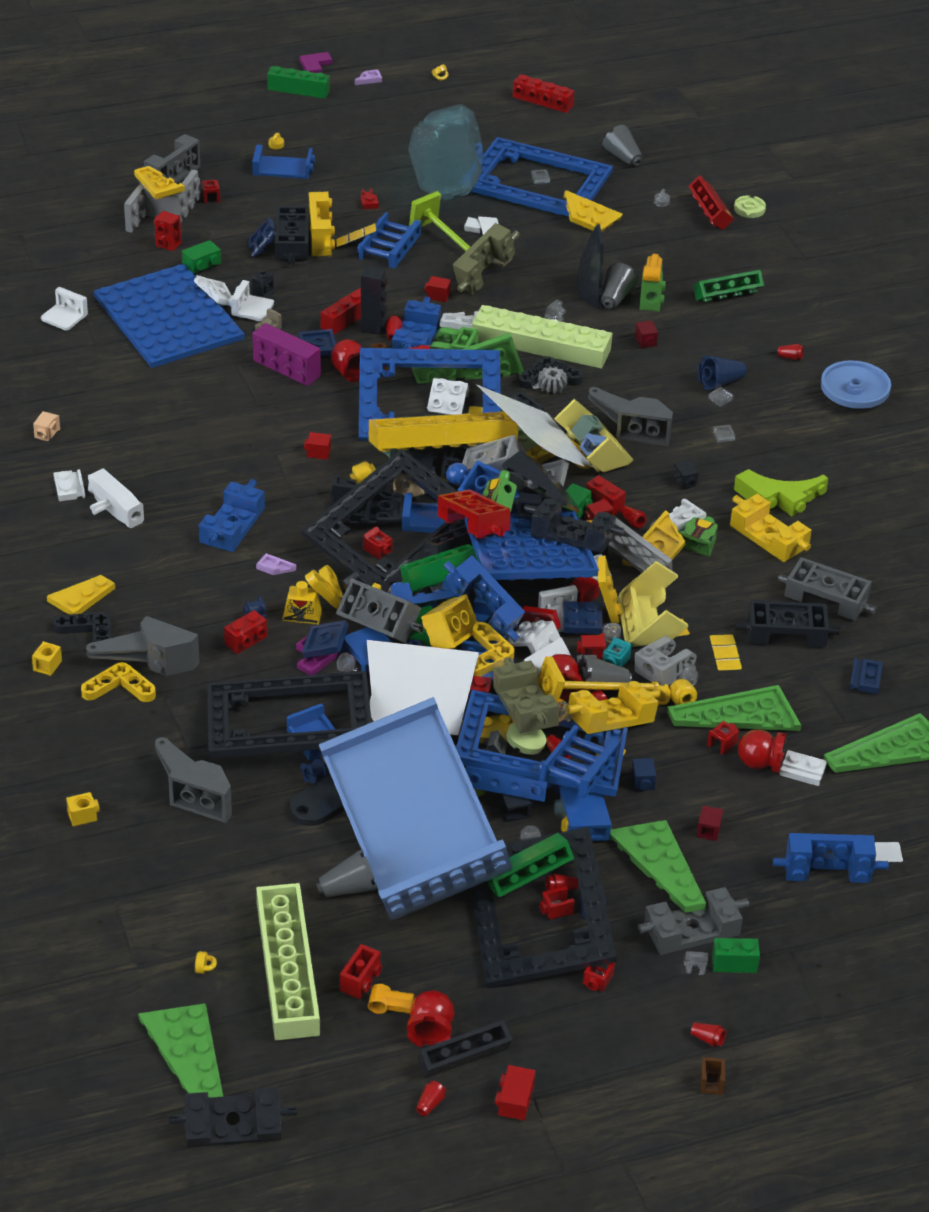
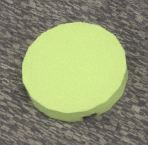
(749, 207)
(528, 742)

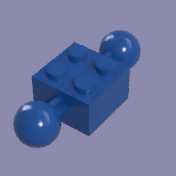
(476, 479)

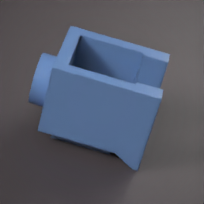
(591, 442)

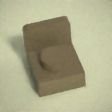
(273, 318)

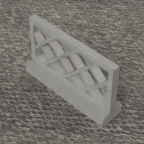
(637, 550)

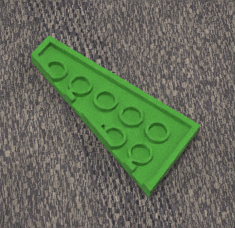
(509, 362)
(751, 709)
(890, 746)
(659, 856)
(186, 1046)

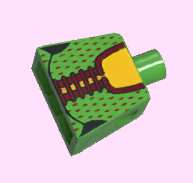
(501, 489)
(700, 535)

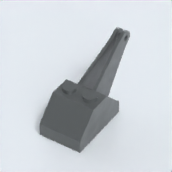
(636, 420)
(160, 644)
(195, 785)

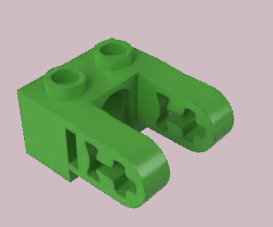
(651, 294)
(461, 338)

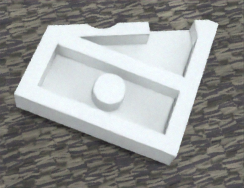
(215, 289)
(457, 320)
(684, 513)

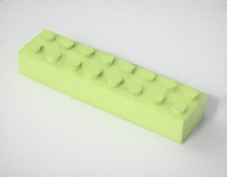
(545, 336)
(287, 962)

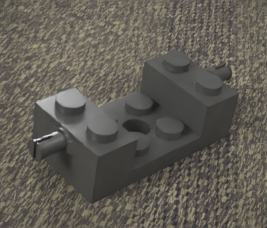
(180, 162)
(846, 589)
(393, 614)
(671, 929)

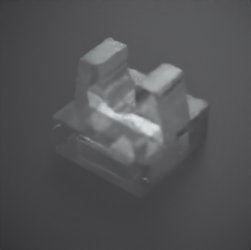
(555, 311)
(695, 958)

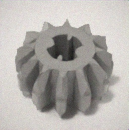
(552, 380)

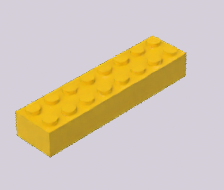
(440, 430)

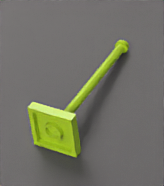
(427, 211)

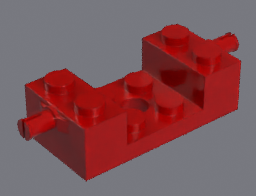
(483, 514)

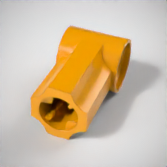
(652, 270)
(384, 999)

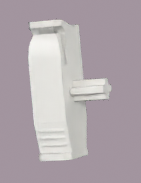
(115, 499)

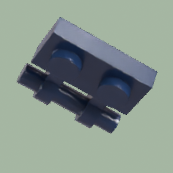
(262, 237)

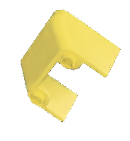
(608, 454)
(639, 607)

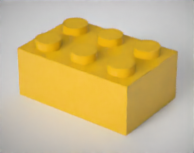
(450, 622)

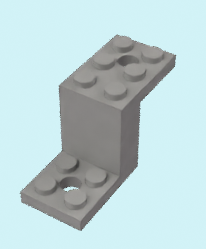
(143, 204)
(500, 450)

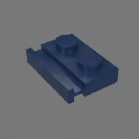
(866, 675)

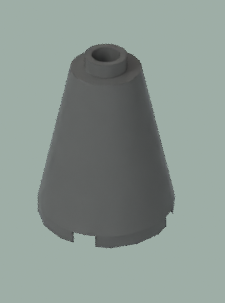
(622, 145)
(618, 284)
(601, 671)
(348, 877)

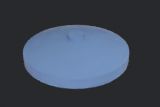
(855, 384)

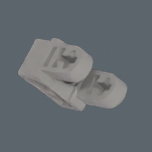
(655, 665)

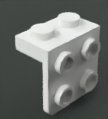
(249, 306)
(68, 310)
(447, 396)
(554, 600)
(535, 635)

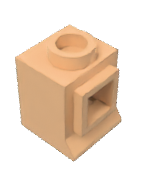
(46, 426)

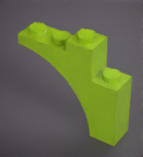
(787, 495)

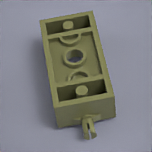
(493, 244)
(523, 698)

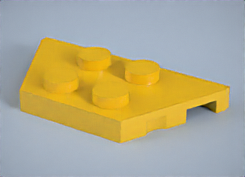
(588, 213)
(664, 536)

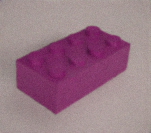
(286, 354)

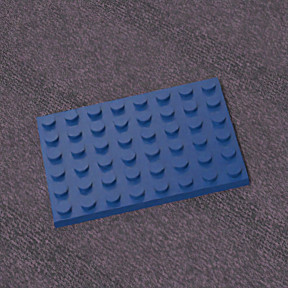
(168, 315)

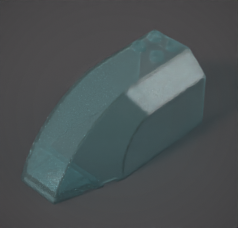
(447, 152)

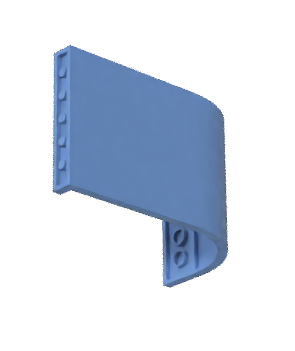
(414, 809)

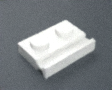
(69, 485)
(803, 768)

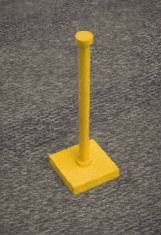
(552, 682)

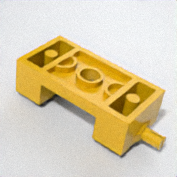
(320, 224)
(753, 520)
(630, 708)

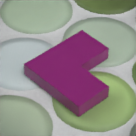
(314, 61)
(313, 664)

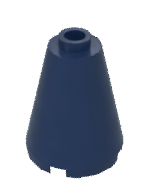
(718, 371)

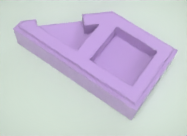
(368, 77)
(274, 565)

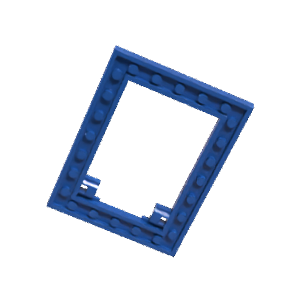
(504, 148)
(374, 359)
(470, 755)

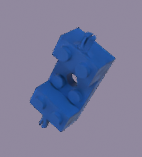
(419, 324)
(241, 505)
(474, 576)
(421, 599)
(849, 853)

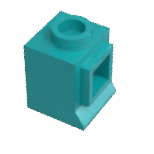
(617, 652)

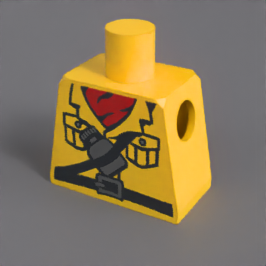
(302, 604)

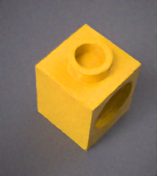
(46, 658)
(82, 809)

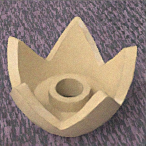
(411, 487)

